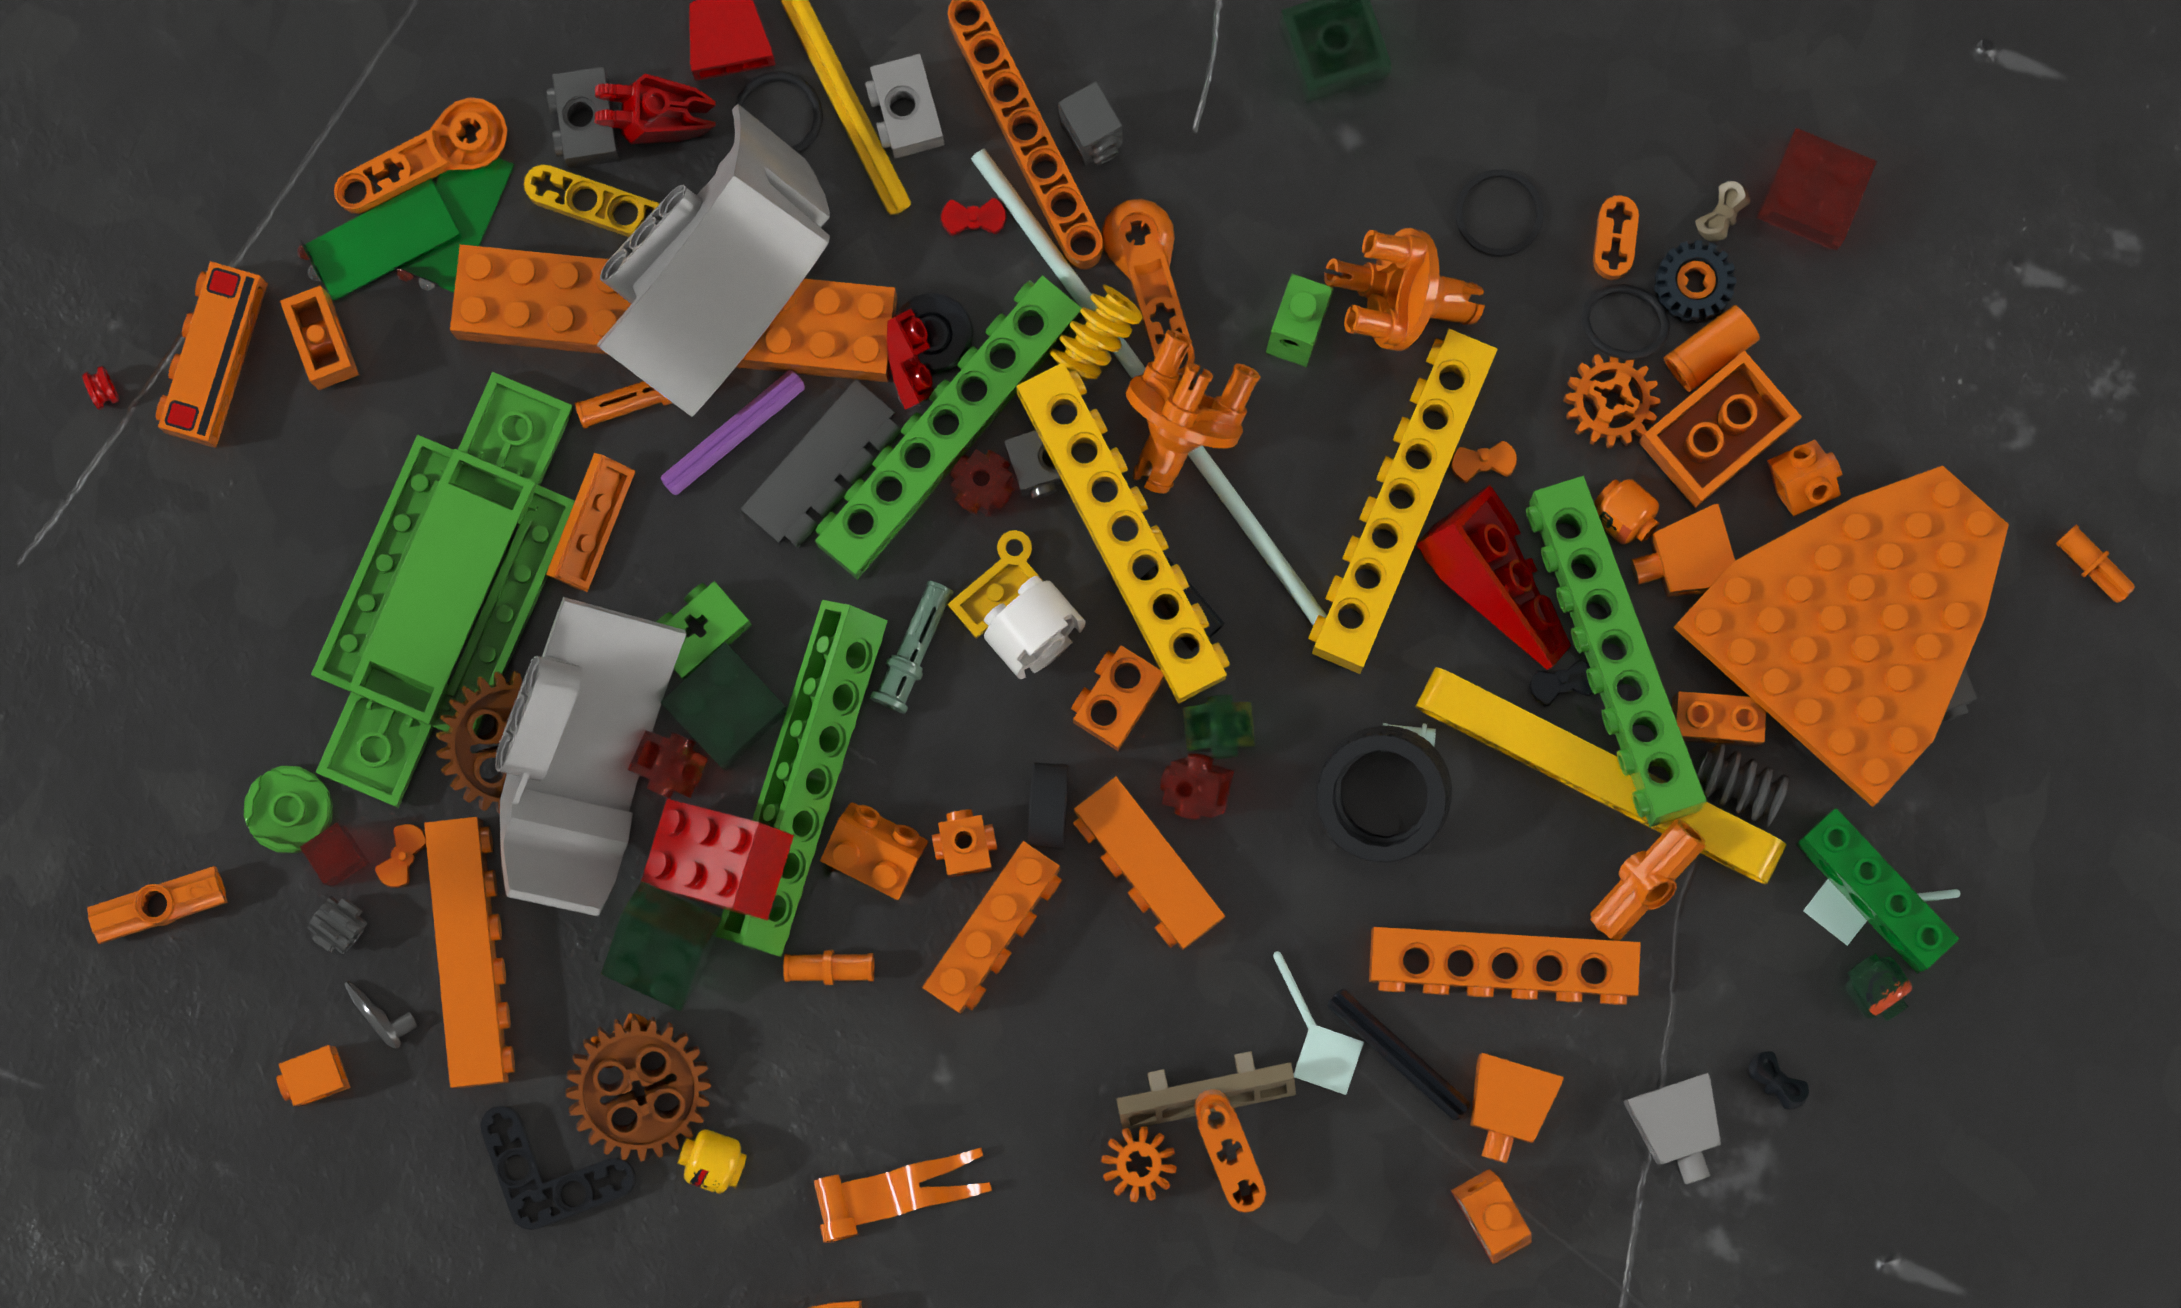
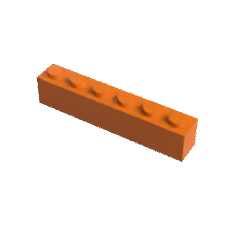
(467, 952)

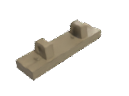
(1178, 1102)

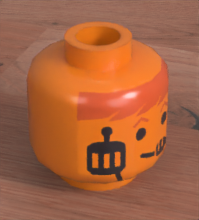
(1627, 511)

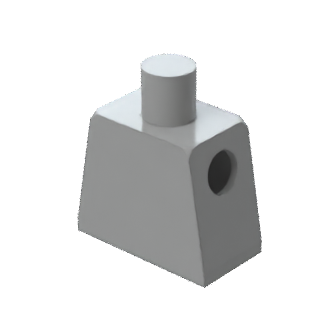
(1678, 1124)

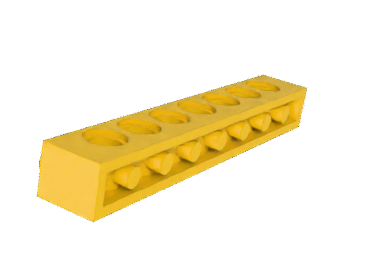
(1471, 362)
(1039, 399)

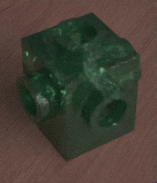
(1219, 727)

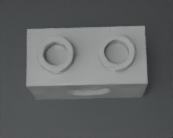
(905, 80)

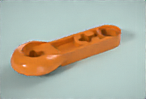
(431, 153)
(1147, 264)

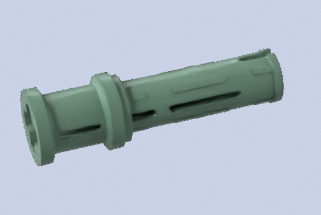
(905, 666)

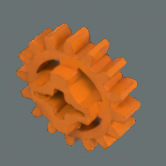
(1627, 408)

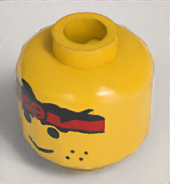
(712, 1161)

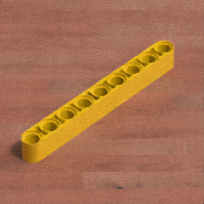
(1587, 769)

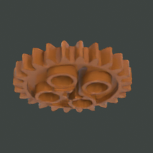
(489, 699)
(625, 1051)

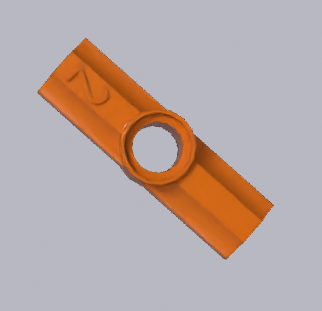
(1647, 880)
(131, 914)

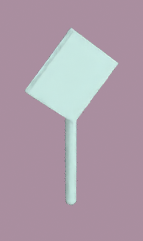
(1842, 918)
(1326, 1056)

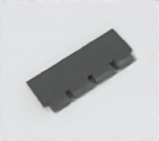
(810, 470)

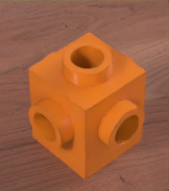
(1805, 477)
(968, 860)

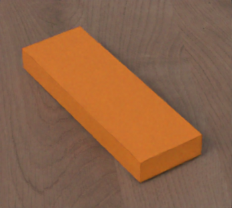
(590, 522)

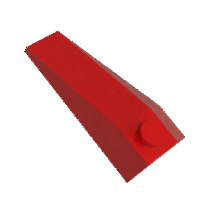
(1483, 564)

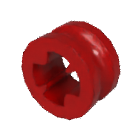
(100, 387)

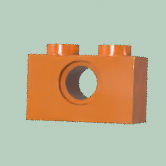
(319, 337)
(1719, 719)

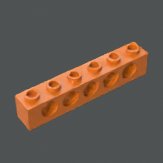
(1618, 960)

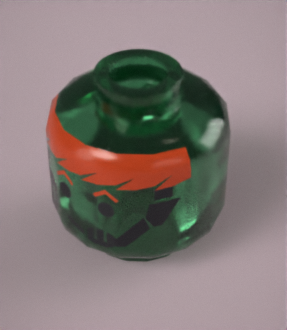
(1878, 987)

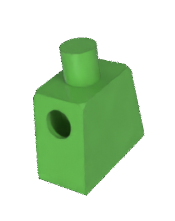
(1299, 319)

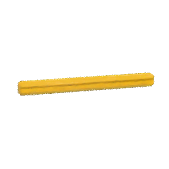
(847, 105)

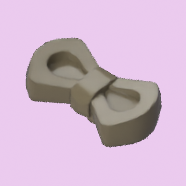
(1732, 199)

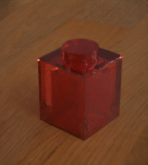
(334, 854)

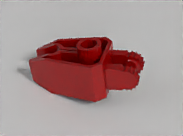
(655, 110)

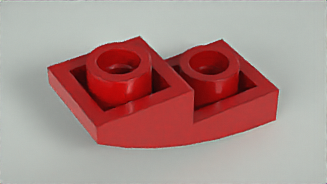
(904, 342)

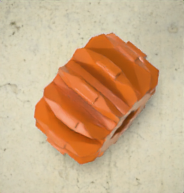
(1144, 1150)

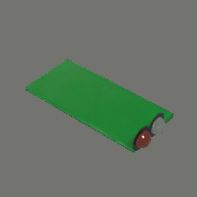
(471, 201)
(380, 240)

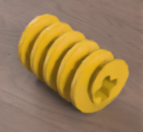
(1098, 334)

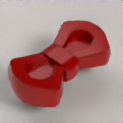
(958, 218)

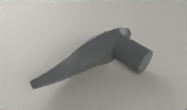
(378, 1020)

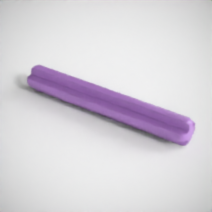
(732, 432)

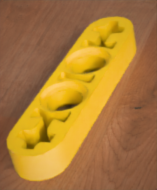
(607, 199)

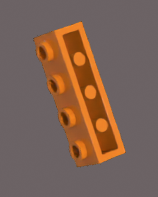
(995, 922)

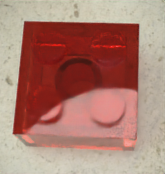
(1816, 189)

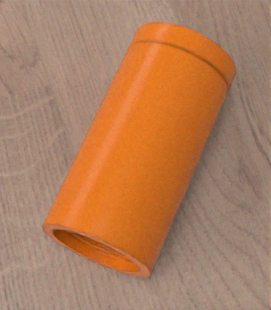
(1711, 348)

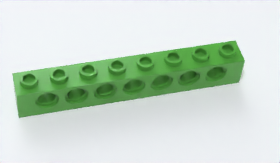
(1573, 504)
(858, 552)
(810, 759)

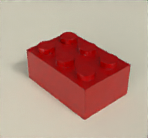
(717, 859)

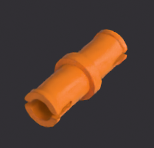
(829, 967)

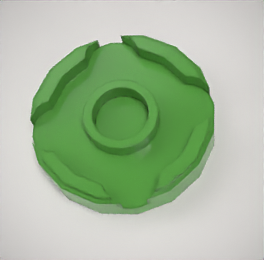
(287, 808)

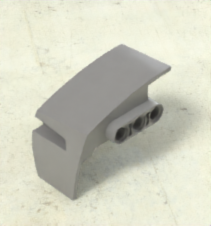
(716, 266)
(571, 753)

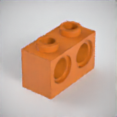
(1127, 702)

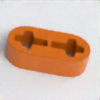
(1605, 237)

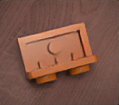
(874, 850)

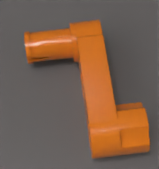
(1235, 1170)

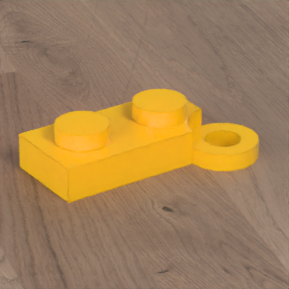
(995, 586)

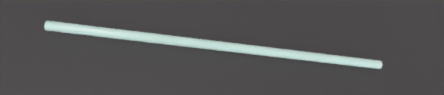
(1135, 368)

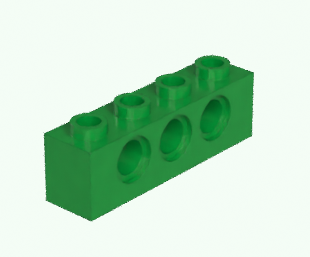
(1877, 891)

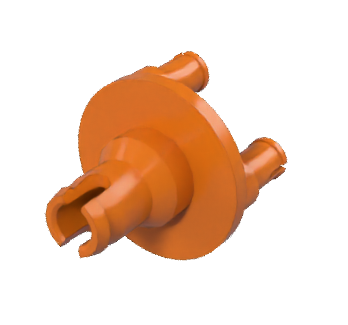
(1402, 289)
(1182, 414)

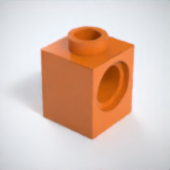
(312, 1076)

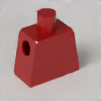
(726, 38)

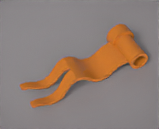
(888, 1194)

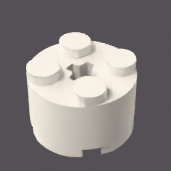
(1032, 627)

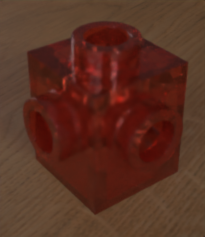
(985, 497)
(668, 764)
(1196, 786)

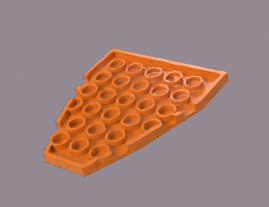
(1859, 622)

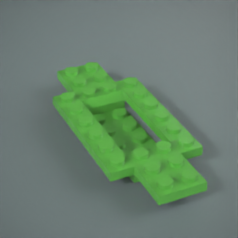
(429, 580)

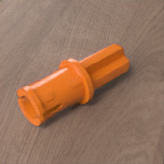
(2096, 564)

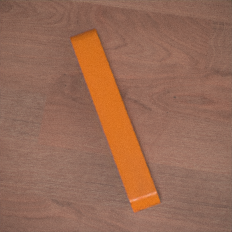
(1026, 152)

